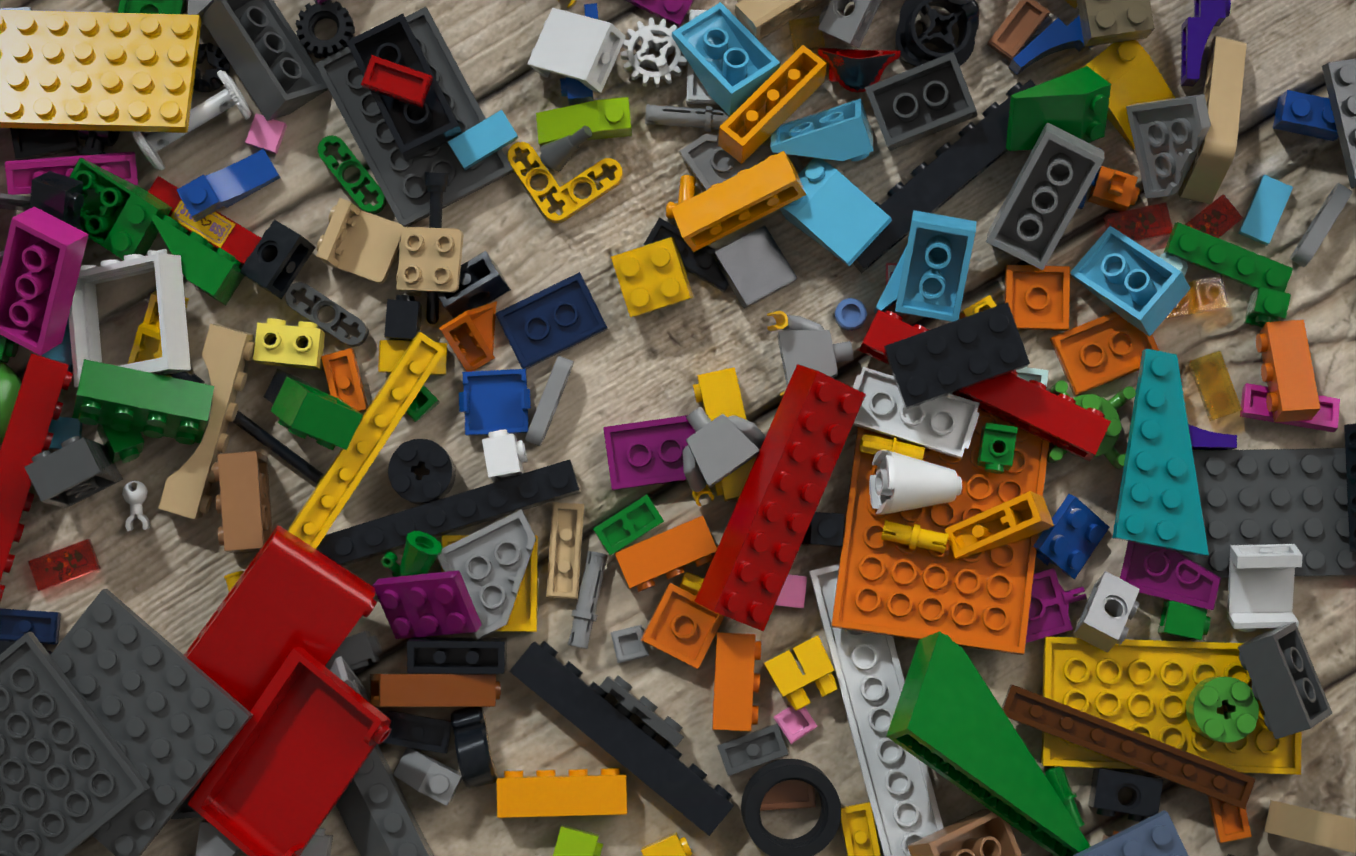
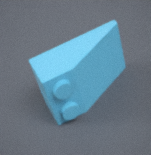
(725, 56)
(829, 134)
(835, 212)
(935, 266)
(1131, 280)

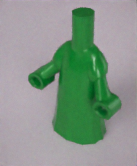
(418, 555)

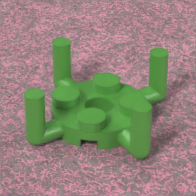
(1109, 409)

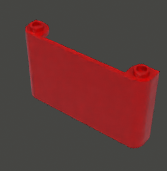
(279, 603)
(290, 759)

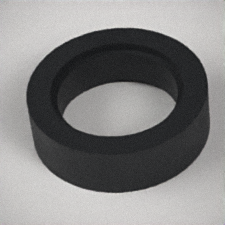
(777, 772)

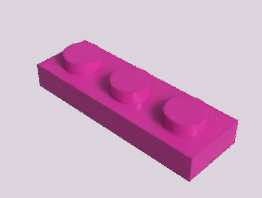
(1255, 407)

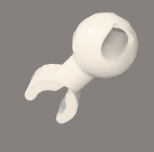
(135, 499)

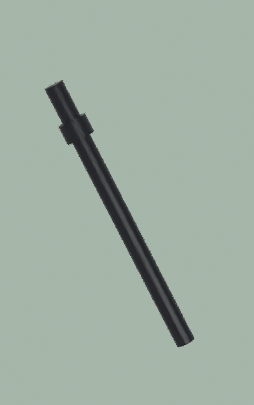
(265, 438)

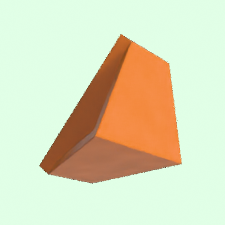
(472, 336)

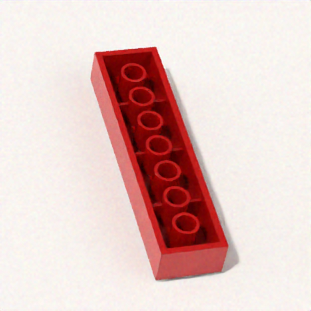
(780, 497)

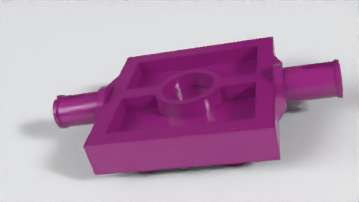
(1050, 606)

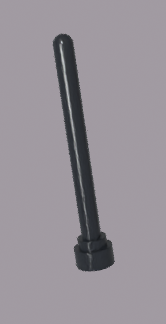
(436, 185)

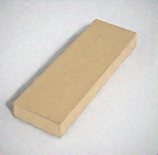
(565, 550)

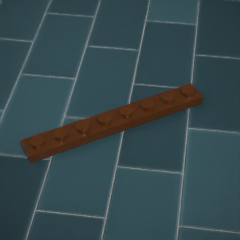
(1128, 746)

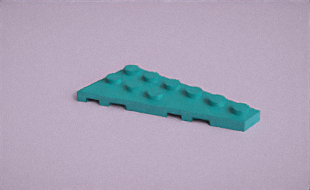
(1159, 480)

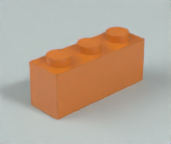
(1288, 371)
(666, 554)
(735, 682)

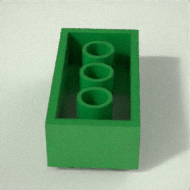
(142, 402)

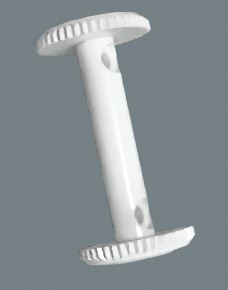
(199, 115)

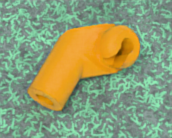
(686, 190)

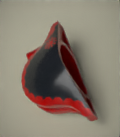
(856, 67)

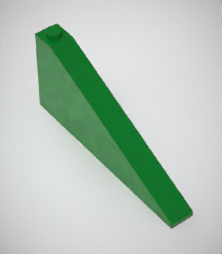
(964, 735)

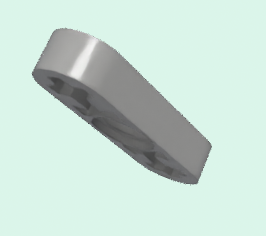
(1321, 225)
(549, 401)

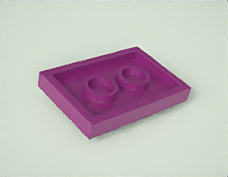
(647, 452)
(427, 604)

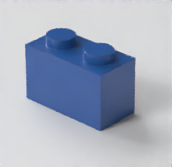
(1305, 115)

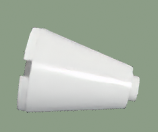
(910, 483)

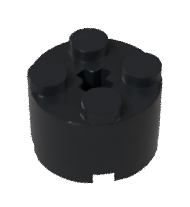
(412, 456)

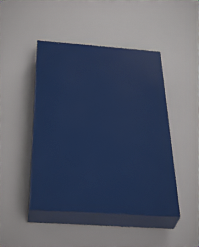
(551, 321)

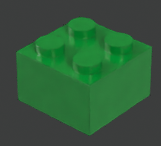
(315, 414)

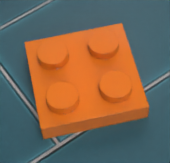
(1038, 296)
(682, 626)

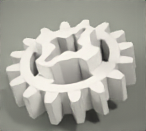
(643, 59)

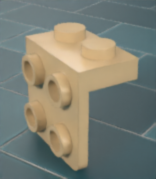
(359, 242)
(429, 260)

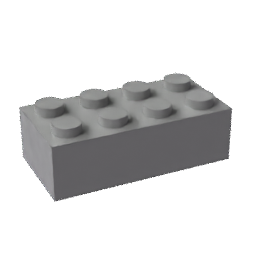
(1045, 196)

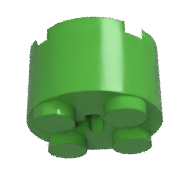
(1213, 693)

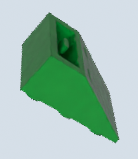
(117, 211)
(207, 270)

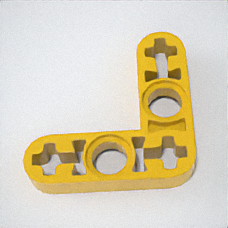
(566, 192)

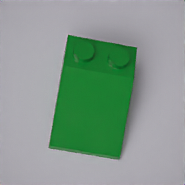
(1070, 102)

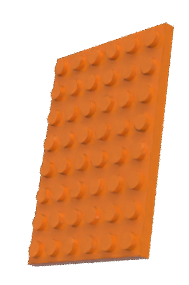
(920, 591)

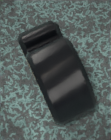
(473, 747)

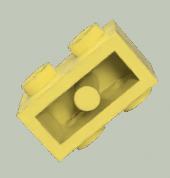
(288, 348)

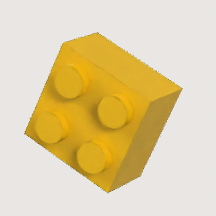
(652, 277)

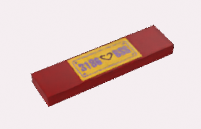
(214, 227)

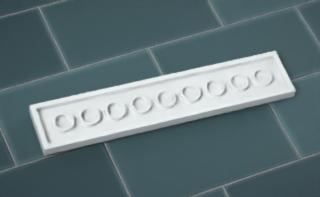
(870, 689)

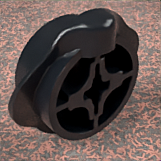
(912, 46)

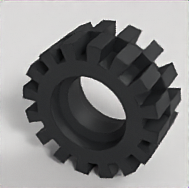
(321, 11)

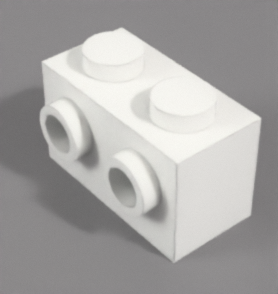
(503, 455)

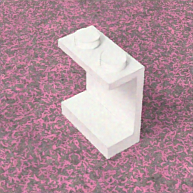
(577, 48)
(1262, 586)

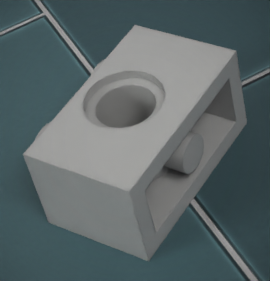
(851, 27)
(1095, 624)

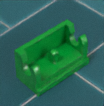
(628, 524)

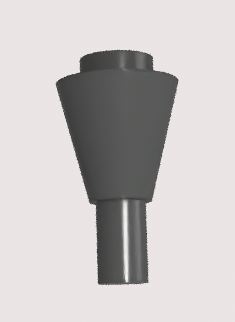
(558, 152)

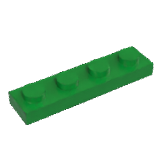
(1226, 259)

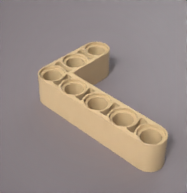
(1223, 103)
(1311, 826)

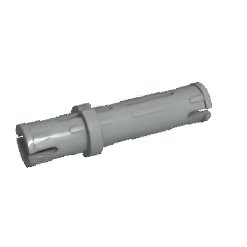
(685, 117)
(587, 601)

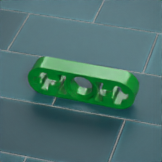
(344, 152)

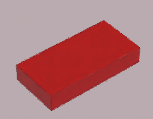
(396, 81)

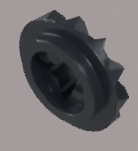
(216, 58)

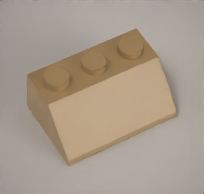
(767, 16)

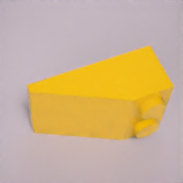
(1132, 81)

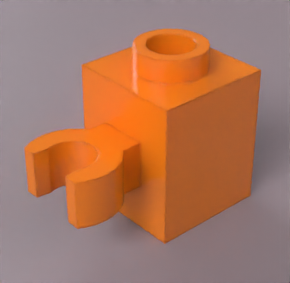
(1114, 189)

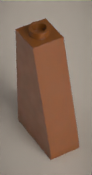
(434, 690)

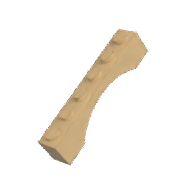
(225, 358)

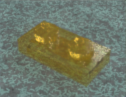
(1214, 385)

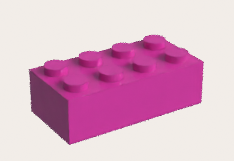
(39, 279)

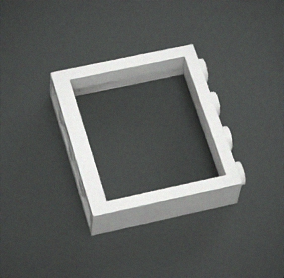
(171, 309)

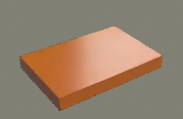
(1100, 351)

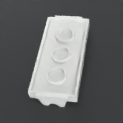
(938, 425)

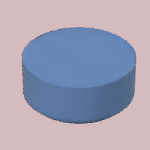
(850, 314)

